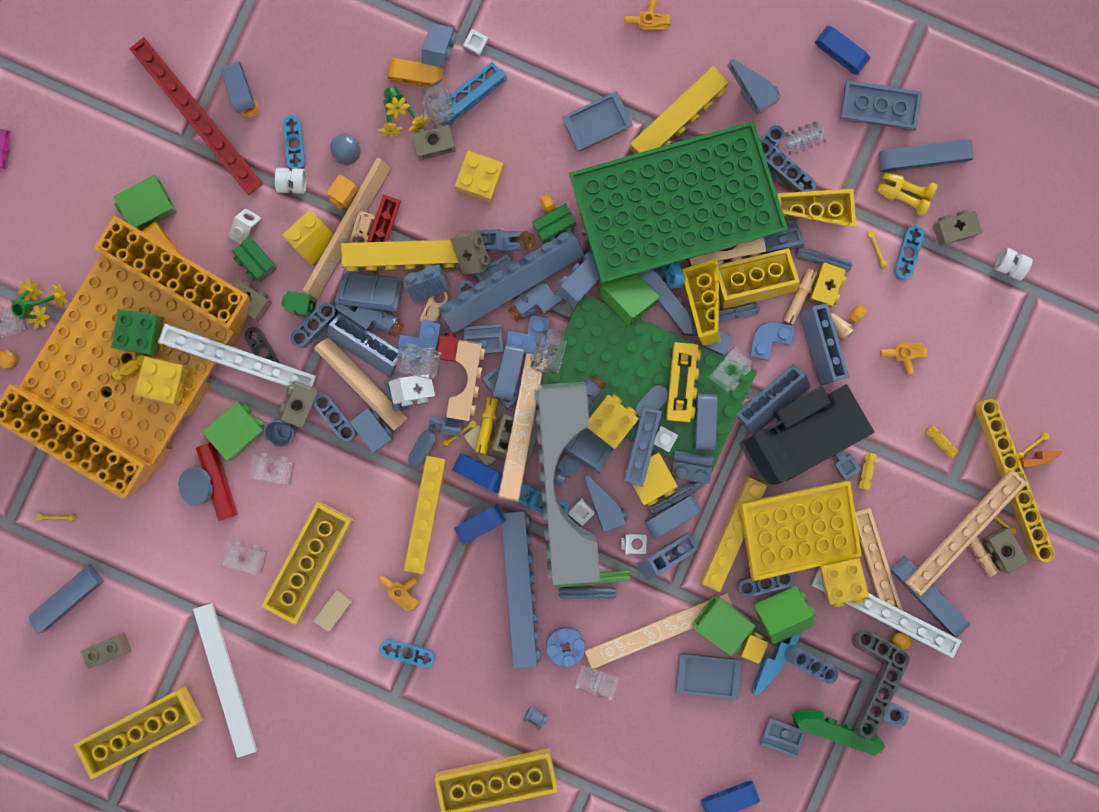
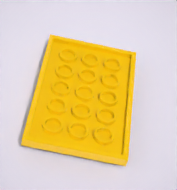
(800, 530)

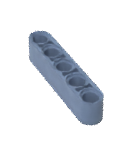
(926, 155)
(932, 600)

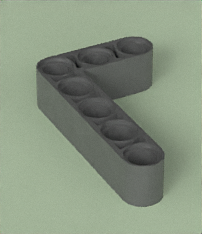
(881, 681)

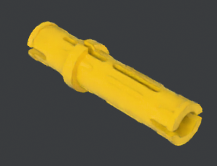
(488, 419)

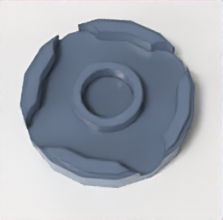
(195, 486)

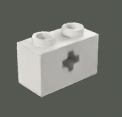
(411, 389)

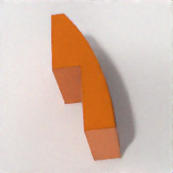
(1041, 457)

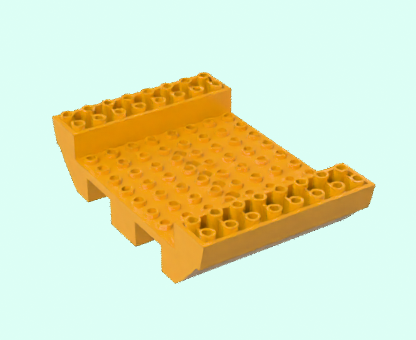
(62, 400)

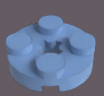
(563, 636)

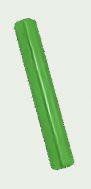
(605, 577)

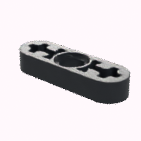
(261, 337)

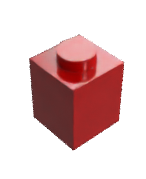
(448, 347)

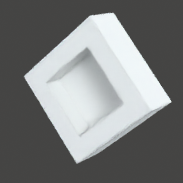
(475, 42)
(665, 438)
(581, 512)

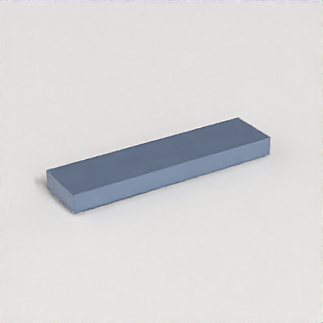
(643, 446)

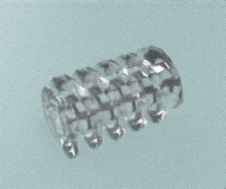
(803, 137)

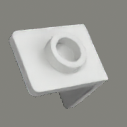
(241, 227)
(626, 544)

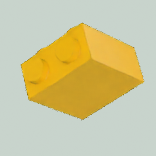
(612, 420)
(656, 483)
(844, 582)

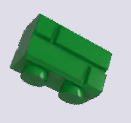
(554, 223)
(254, 259)
(298, 304)

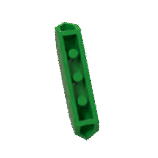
(814, 723)

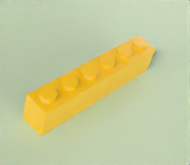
(681, 112)
(397, 254)
(425, 515)
(730, 537)

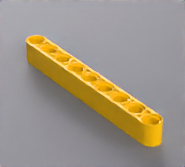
(1029, 504)

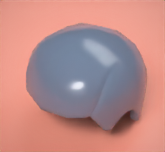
(345, 149)
(279, 432)

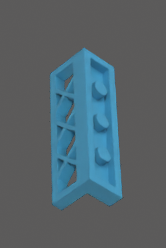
(479, 93)

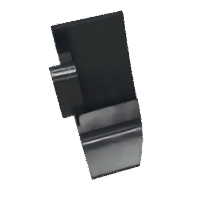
(806, 434)

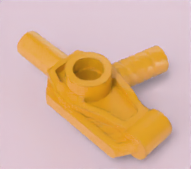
(649, 20)
(906, 352)
(399, 592)

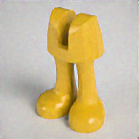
(898, 181)

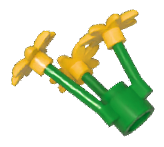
(396, 104)
(22, 308)

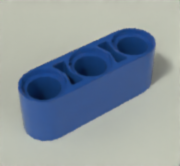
(842, 49)
(478, 473)
(480, 524)
(732, 798)

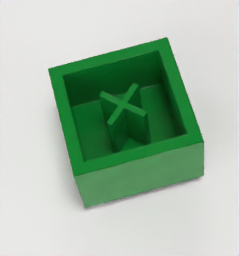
(137, 332)

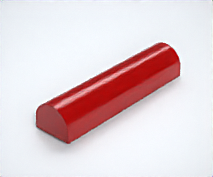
(384, 221)
(221, 494)

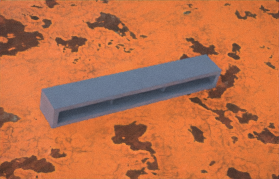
(511, 281)
(519, 590)

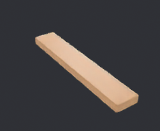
(360, 383)
(876, 558)

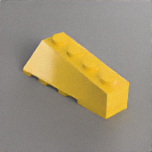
(823, 206)
(703, 294)

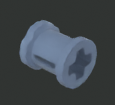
(535, 717)

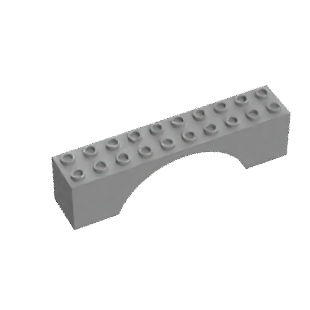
(571, 547)

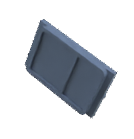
(597, 121)
(369, 291)
(589, 449)
(709, 676)

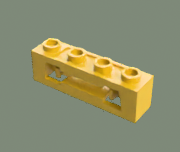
(691, 375)

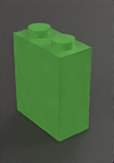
(145, 203)
(629, 297)
(234, 430)
(785, 614)
(723, 625)

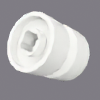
(284, 180)
(1013, 263)

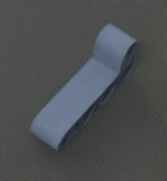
(786, 163)

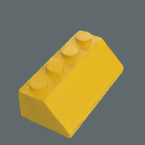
(757, 278)

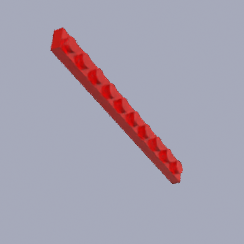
(196, 116)

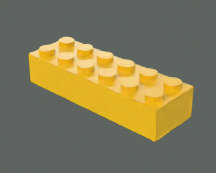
(307, 563)
(138, 732)
(496, 782)

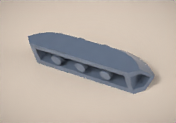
(671, 305)

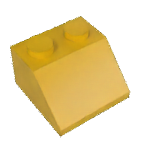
(309, 237)

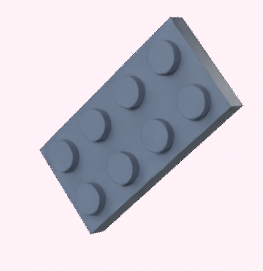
(881, 105)

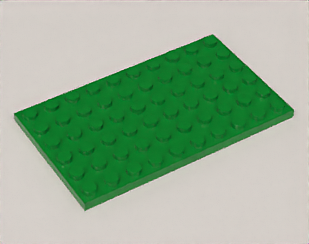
(677, 202)
(634, 362)

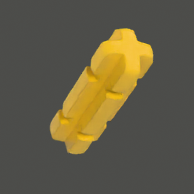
(128, 368)
(941, 441)
(867, 471)

